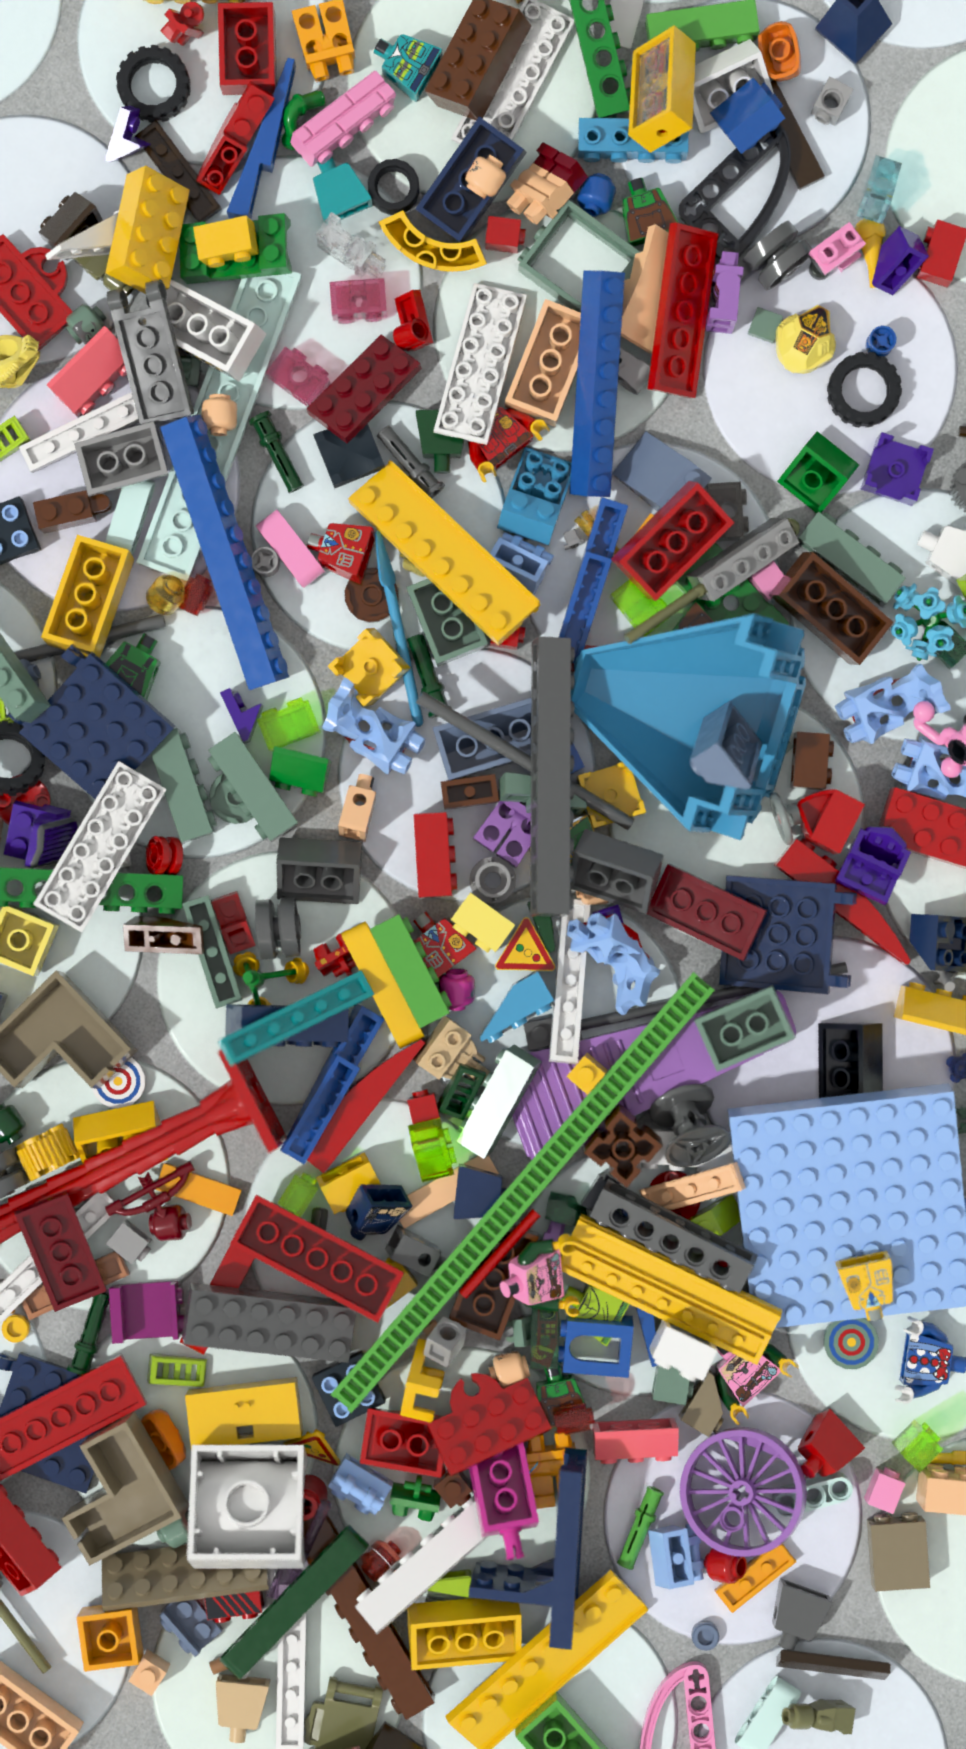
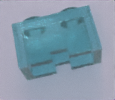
(879, 189)

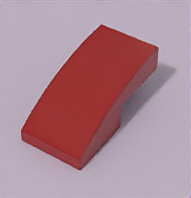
(233, 922)

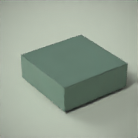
(765, 325)

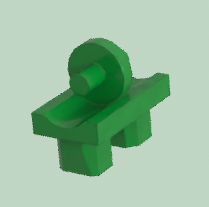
(415, 1496)

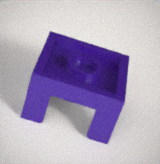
(896, 470)

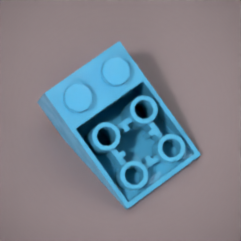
(536, 496)
(522, 999)

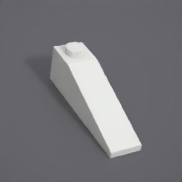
(91, 242)

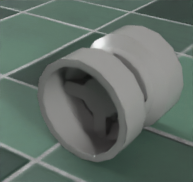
(263, 557)

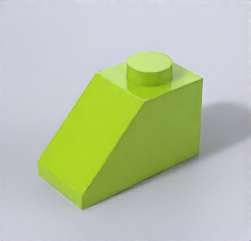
(718, 1216)

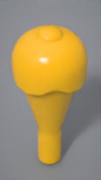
(872, 234)

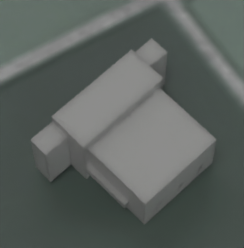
(572, 540)

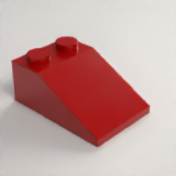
(400, 1444)

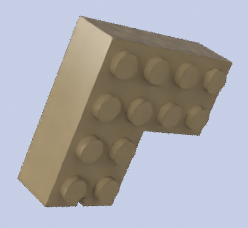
(62, 1022)
(136, 1493)

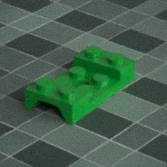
(271, 260)
(748, 597)

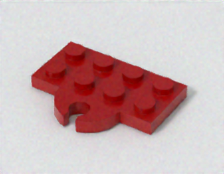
(30, 294)
(487, 1422)

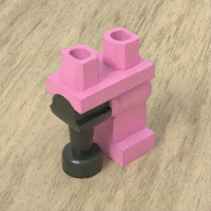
(836, 251)

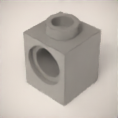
(832, 90)
(130, 1242)
(445, 1341)

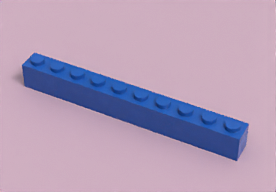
(224, 551)

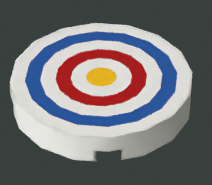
(124, 1086)

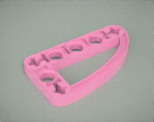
(693, 1716)

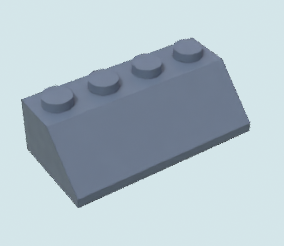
(726, 749)
(467, 756)

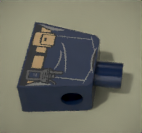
(376, 1209)

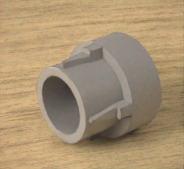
(498, 866)

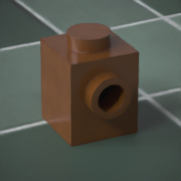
(453, 1489)

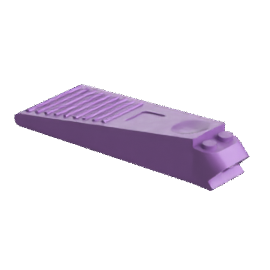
(555, 1097)

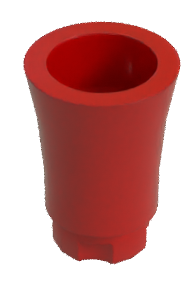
(315, 1492)

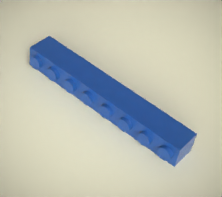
(597, 383)

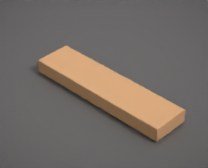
(696, 1187)
(439, 1192)

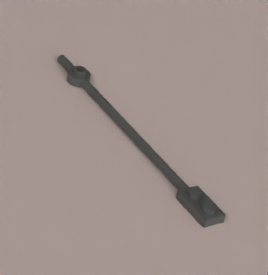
(539, 1031)

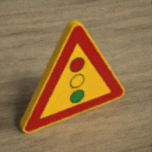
(525, 951)
(316, 1447)

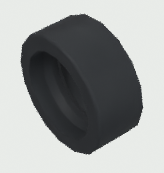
(384, 167)

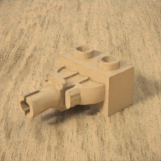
(447, 1048)

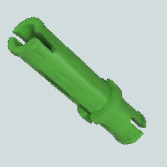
(640, 1527)

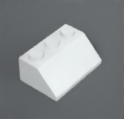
(722, 76)

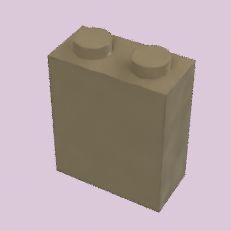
(898, 1552)

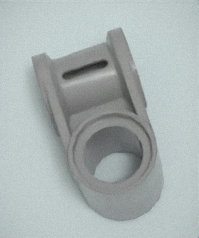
(632, 372)

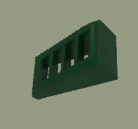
(545, 929)
(460, 1110)

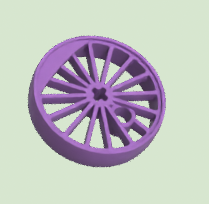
(761, 1441)

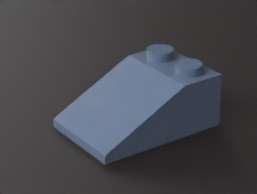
(657, 471)

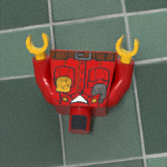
(508, 436)

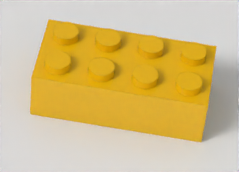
(147, 229)
(88, 596)

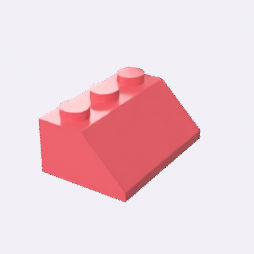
(89, 373)
(635, 1440)

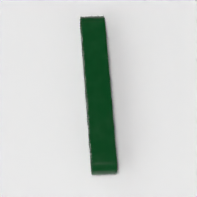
(294, 1602)

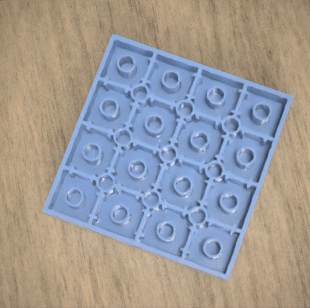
(847, 1183)

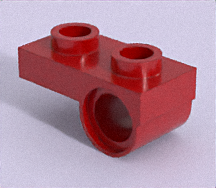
(414, 328)

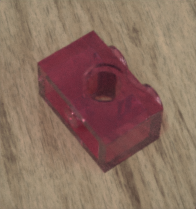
(282, 373)

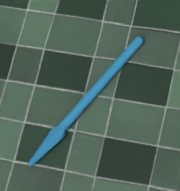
(387, 580)

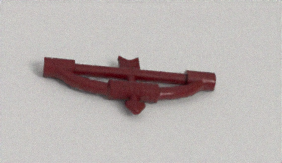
(149, 1187)

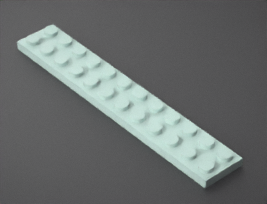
(171, 538)

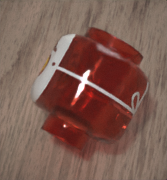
(380, 1559)

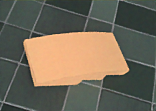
(643, 290)

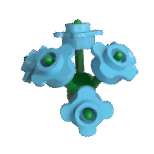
(931, 614)

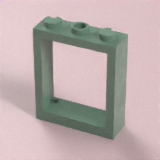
(545, 235)

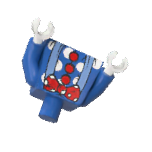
(926, 1361)

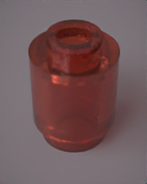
(196, 594)
(573, 1419)

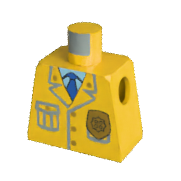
(868, 1282)

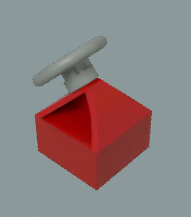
(824, 818)

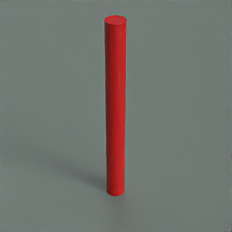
(499, 1253)

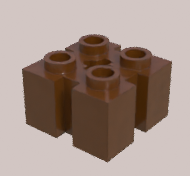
(622, 1161)

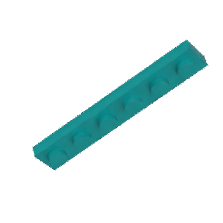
(295, 1018)

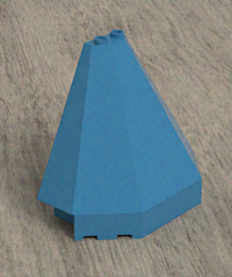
(656, 691)

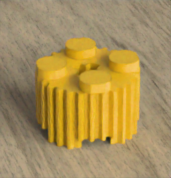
(46, 1152)

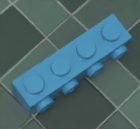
(610, 140)

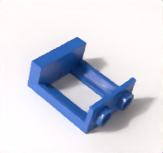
(577, 1327)

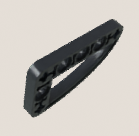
(724, 185)

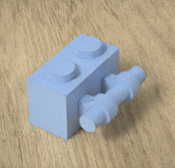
(522, 560)
(360, 1485)
(675, 1556)

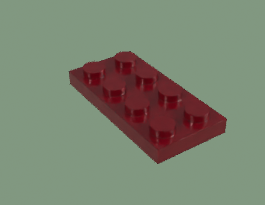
(363, 389)
(706, 912)
(60, 1251)

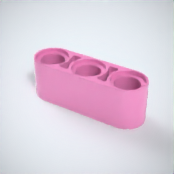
(290, 548)

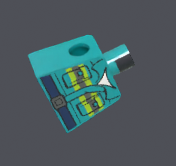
(408, 63)

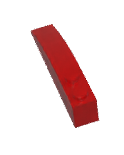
(803, 864)
(358, 1106)

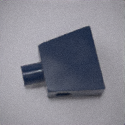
(476, 1192)

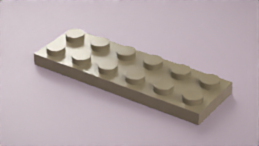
(168, 1577)

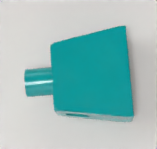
(340, 190)

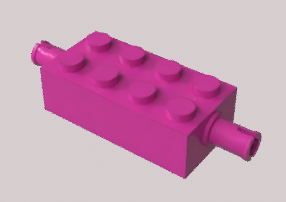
(505, 1498)

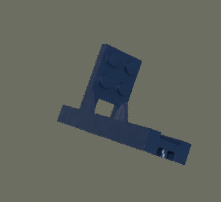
(558, 1574)

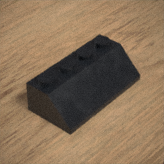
(850, 1058)

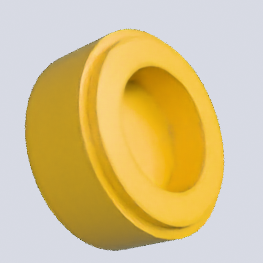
(16, 1328)

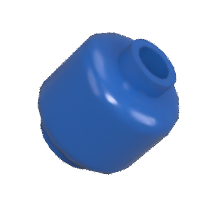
(596, 194)

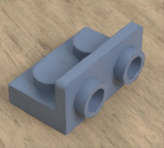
(189, 1624)

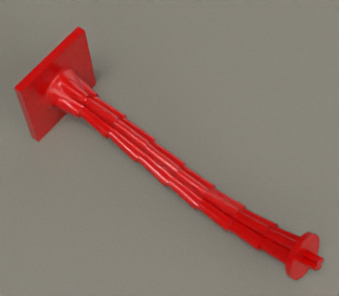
(226, 1109)

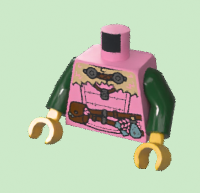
(538, 1276)
(742, 1380)

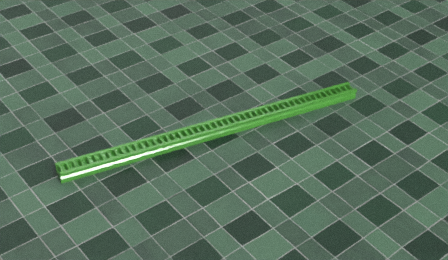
(522, 1192)

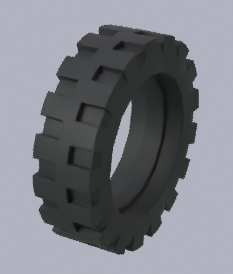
(154, 55)
(875, 363)
(30, 777)

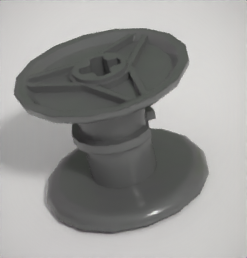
(682, 1110)

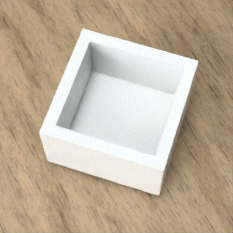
(682, 1350)

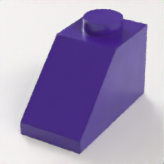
(898, 260)

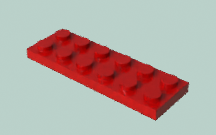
(682, 310)
(67, 1415)

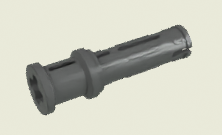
(421, 470)

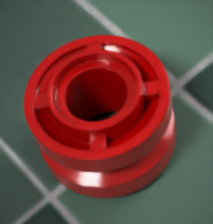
(164, 855)

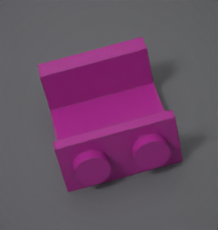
(146, 1310)

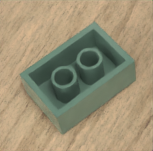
(445, 626)
(744, 1028)

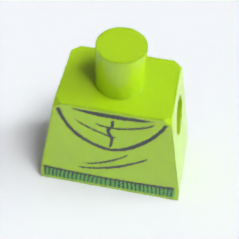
(598, 1306)

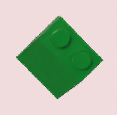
(818, 473)
(300, 771)

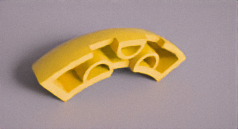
(428, 252)

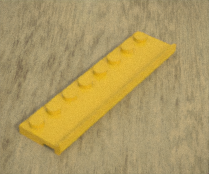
(444, 552)
(670, 1290)
(541, 1671)

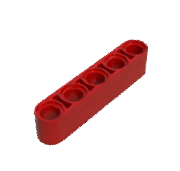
(229, 1274)

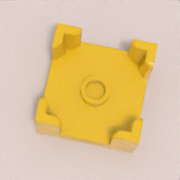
(371, 666)
(616, 787)
(421, 1381)

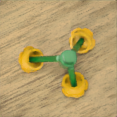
(247, 966)

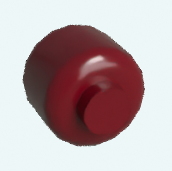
(171, 1227)

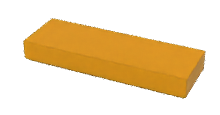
(203, 1191)
(759, 1574)

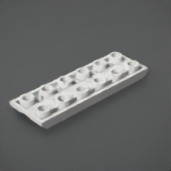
(527, 71)
(480, 364)
(99, 846)

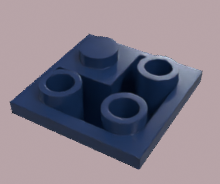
(854, 26)
(940, 941)

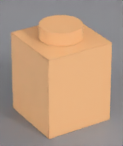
(149, 1672)

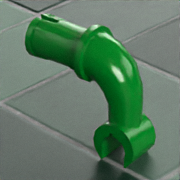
(297, 107)

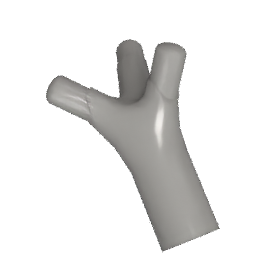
(946, 979)

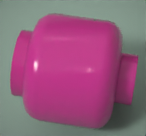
(458, 987)

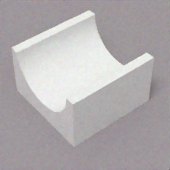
(247, 1507)

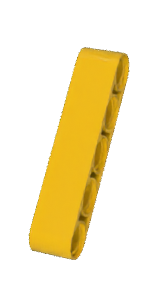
(385, 988)

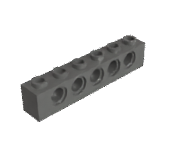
(688, 1233)

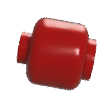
(724, 1567)

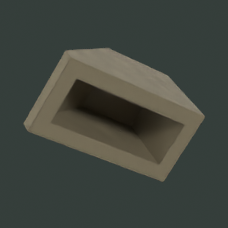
(704, 1408)

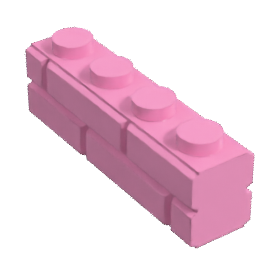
(343, 119)

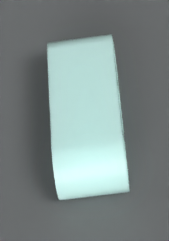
(130, 515)
(825, 1497)
(766, 1717)

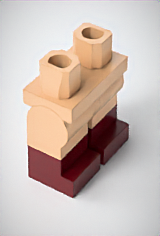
(546, 184)

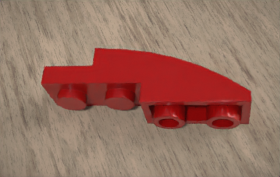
(233, 138)

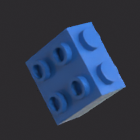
(749, 114)

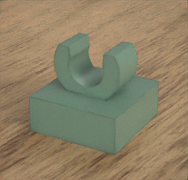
(191, 370)
(521, 1331)

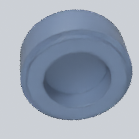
(705, 1635)

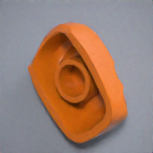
(780, 51)
(165, 1437)

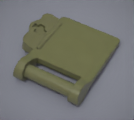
(341, 1722)

